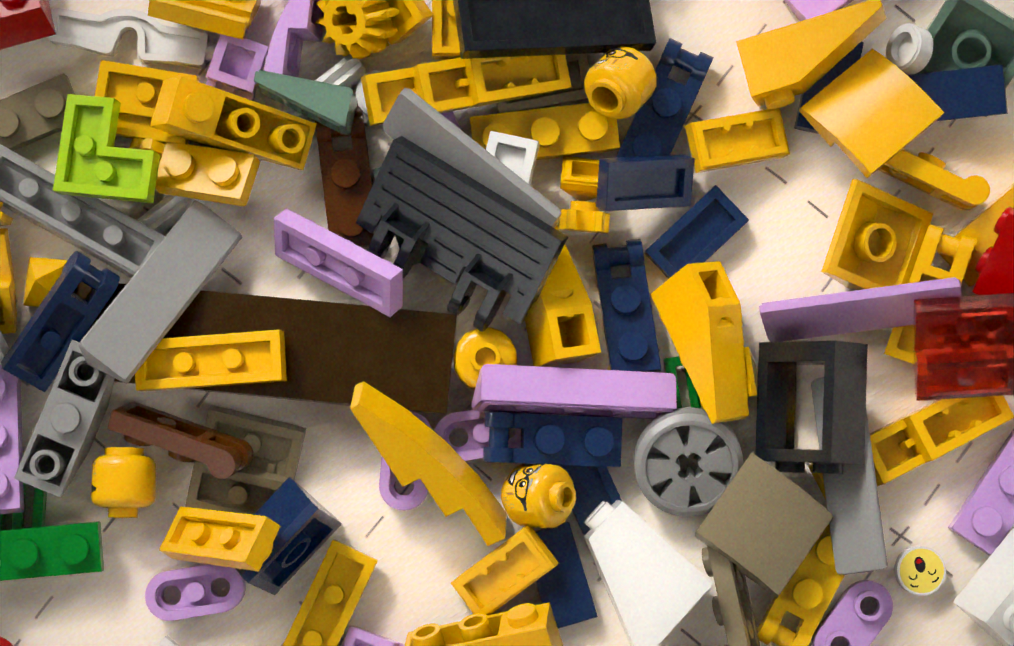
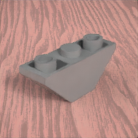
(66, 424)

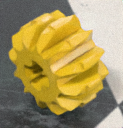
(357, 25)

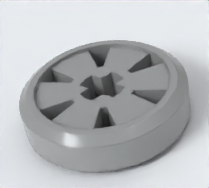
(659, 468)

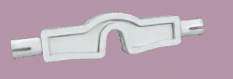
(155, 41)

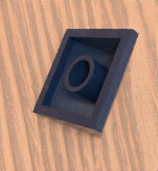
(302, 532)

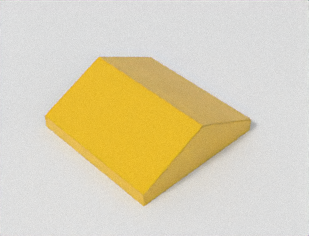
(875, 239)

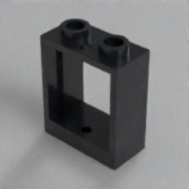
(842, 404)

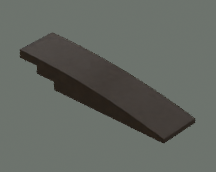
(330, 347)

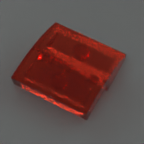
(964, 346)

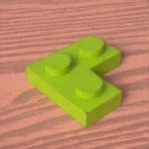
(89, 161)

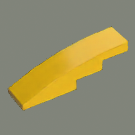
(466, 82)
(930, 434)
(420, 453)

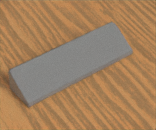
(436, 134)
(76, 219)
(159, 292)
(855, 505)

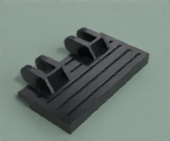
(551, 27)
(463, 228)

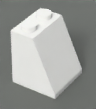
(641, 573)

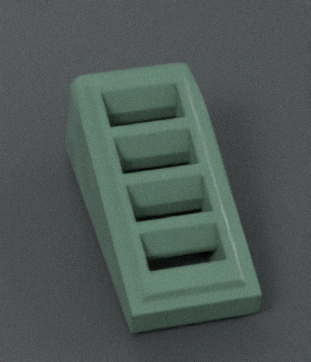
(320, 101)

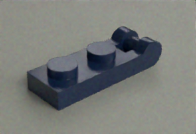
(665, 112)
(626, 308)
(58, 321)
(555, 439)

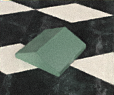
(971, 37)

